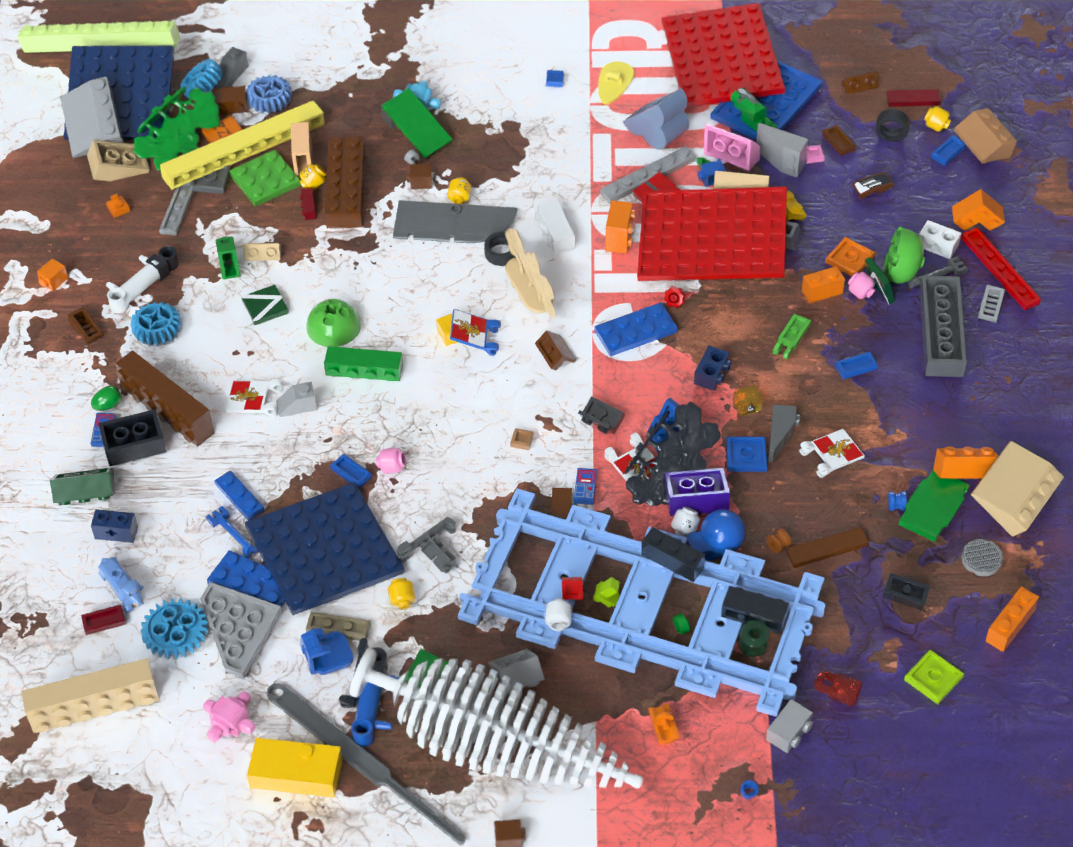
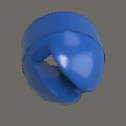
(747, 785)

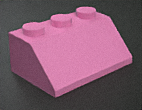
(730, 147)

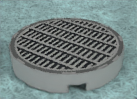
(982, 557)

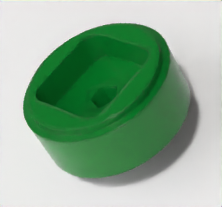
(681, 624)

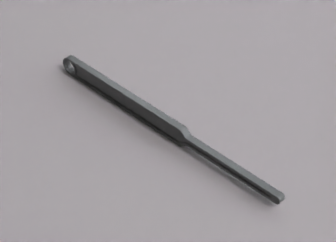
(354, 754)

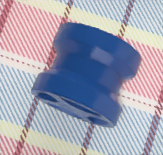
(897, 501)

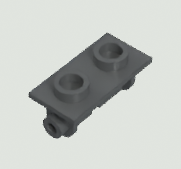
(434, 548)

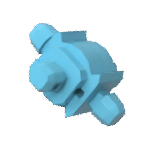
(423, 93)

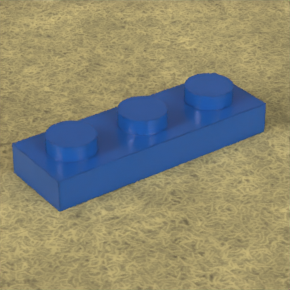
(239, 495)

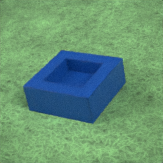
(554, 78)

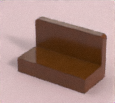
(554, 349)

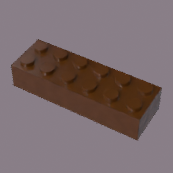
(345, 182)
(170, 400)

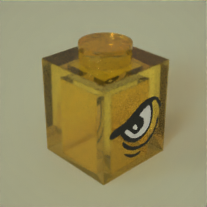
(748, 400)

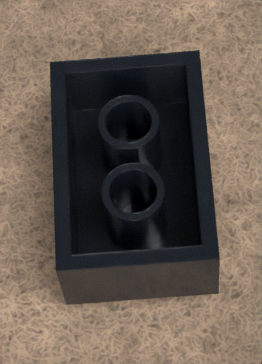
(132, 437)

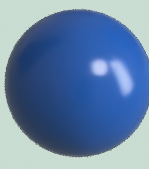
(723, 530)

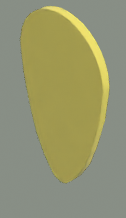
(614, 81)

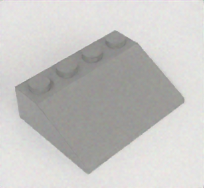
(90, 116)

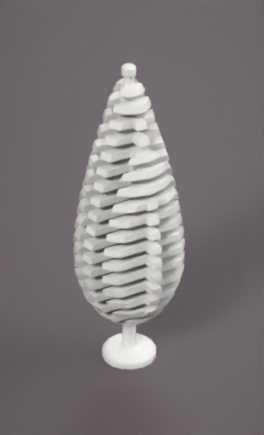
(451, 706)

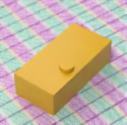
(294, 767)

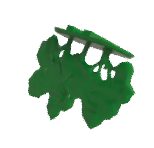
(179, 132)

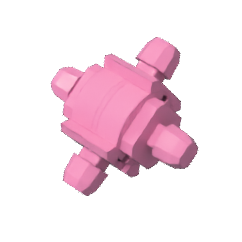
(229, 716)

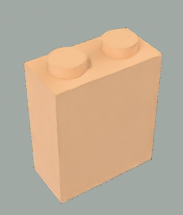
(301, 146)

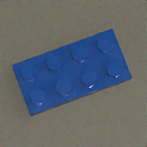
(635, 329)
(246, 577)

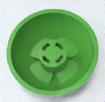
(333, 323)

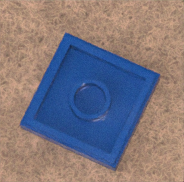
(746, 454)

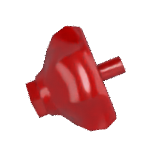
(674, 297)

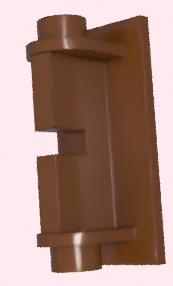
(860, 82)

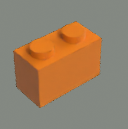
(823, 284)

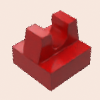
(572, 588)

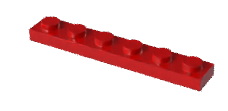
(1001, 269)

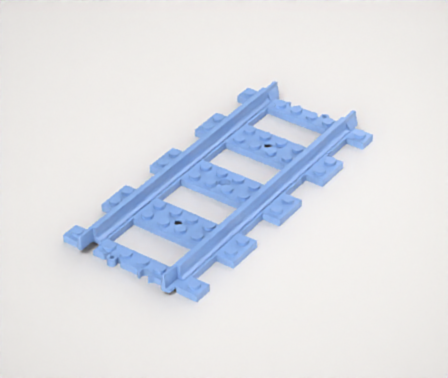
(628, 633)

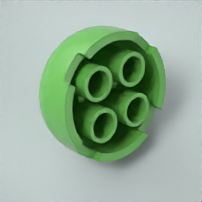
(904, 256)

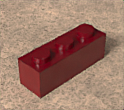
(307, 204)

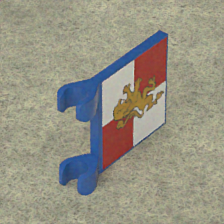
(473, 331)

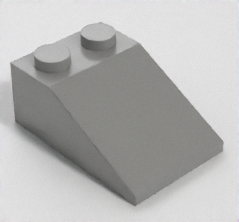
(782, 149)

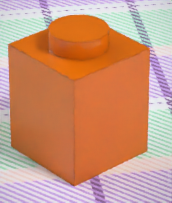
(52, 275)

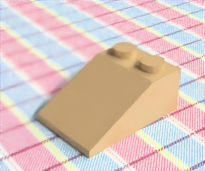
(114, 161)

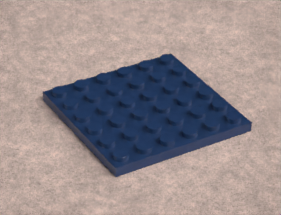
(137, 77)
(324, 548)

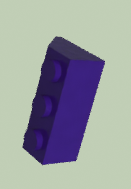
(697, 489)

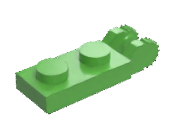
(792, 335)

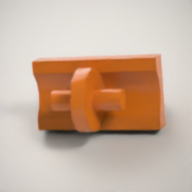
(663, 724)

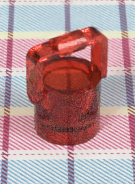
(843, 690)

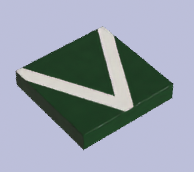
(881, 281)
(264, 304)

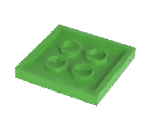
(265, 178)

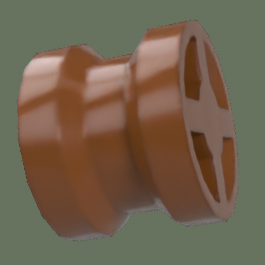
(779, 541)

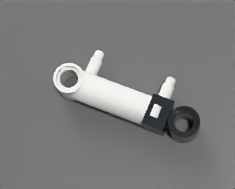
(156, 269)

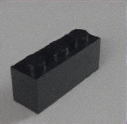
(673, 554)
(749, 606)

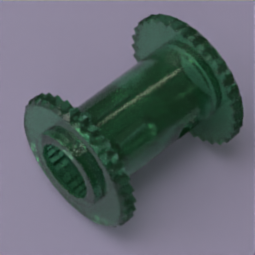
(753, 638)

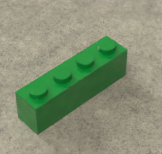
(363, 363)

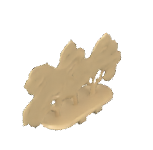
(526, 277)

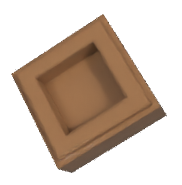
(522, 439)

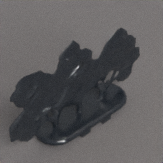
(675, 453)

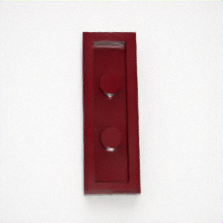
(913, 97)

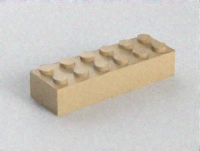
(90, 696)

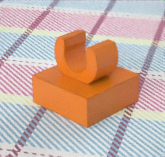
(117, 206)

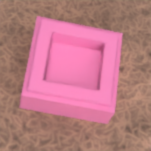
(814, 154)

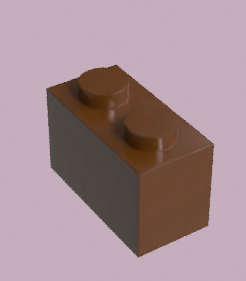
(231, 100)

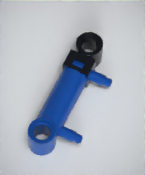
(368, 706)

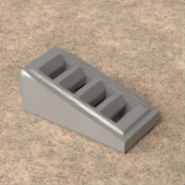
(995, 292)

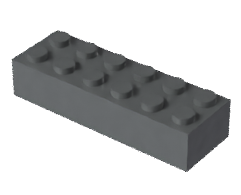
(942, 326)

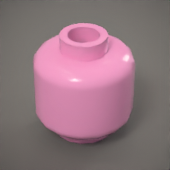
(861, 285)
(391, 460)

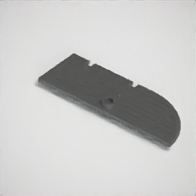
(443, 220)

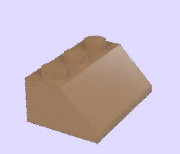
(986, 136)

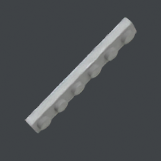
(666, 165)

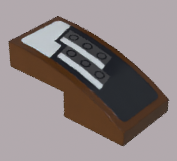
(868, 185)

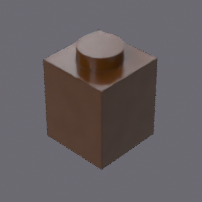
(420, 176)
(509, 833)

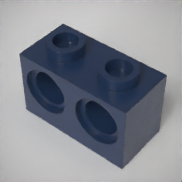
(712, 368)

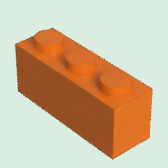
(964, 462)
(1012, 619)

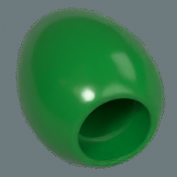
(106, 398)

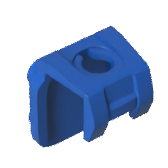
(325, 652)

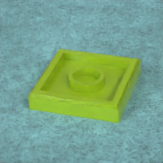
(934, 676)

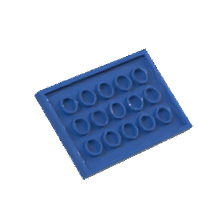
(780, 107)

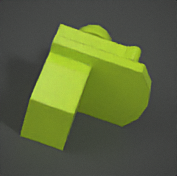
(607, 592)

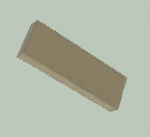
(349, 627)

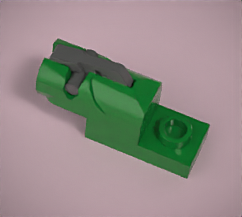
(752, 110)

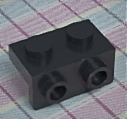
(601, 415)

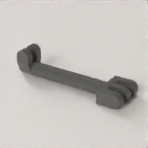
(954, 265)
(404, 550)

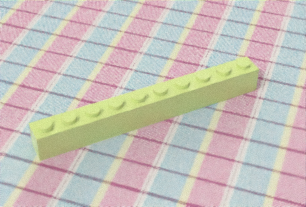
(62, 37)

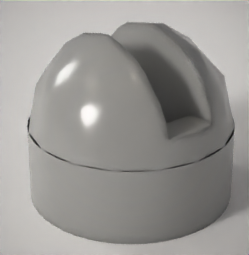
(411, 157)

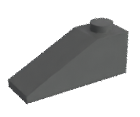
(233, 66)
(782, 428)

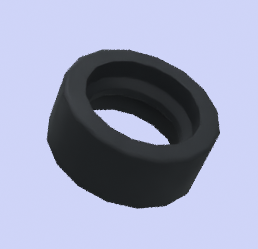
(895, 116)
(494, 258)

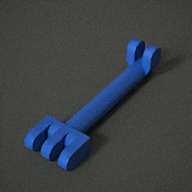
(222, 520)

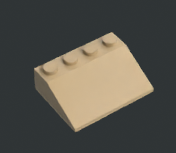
(1017, 488)

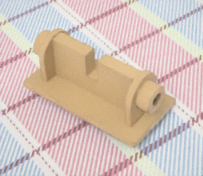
(261, 251)

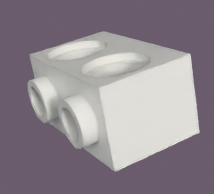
(940, 239)

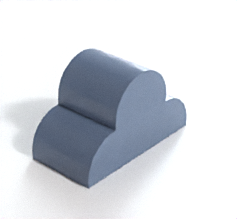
(660, 120)

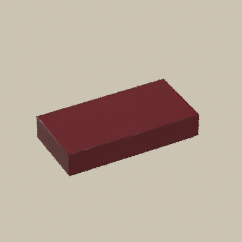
(103, 619)

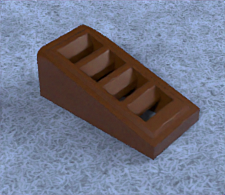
(83, 313)

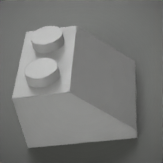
(520, 667)

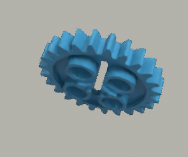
(174, 628)

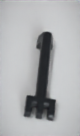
(348, 701)

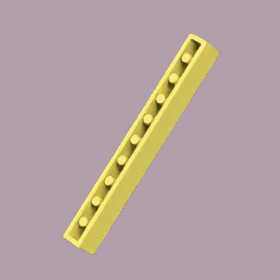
(239, 145)

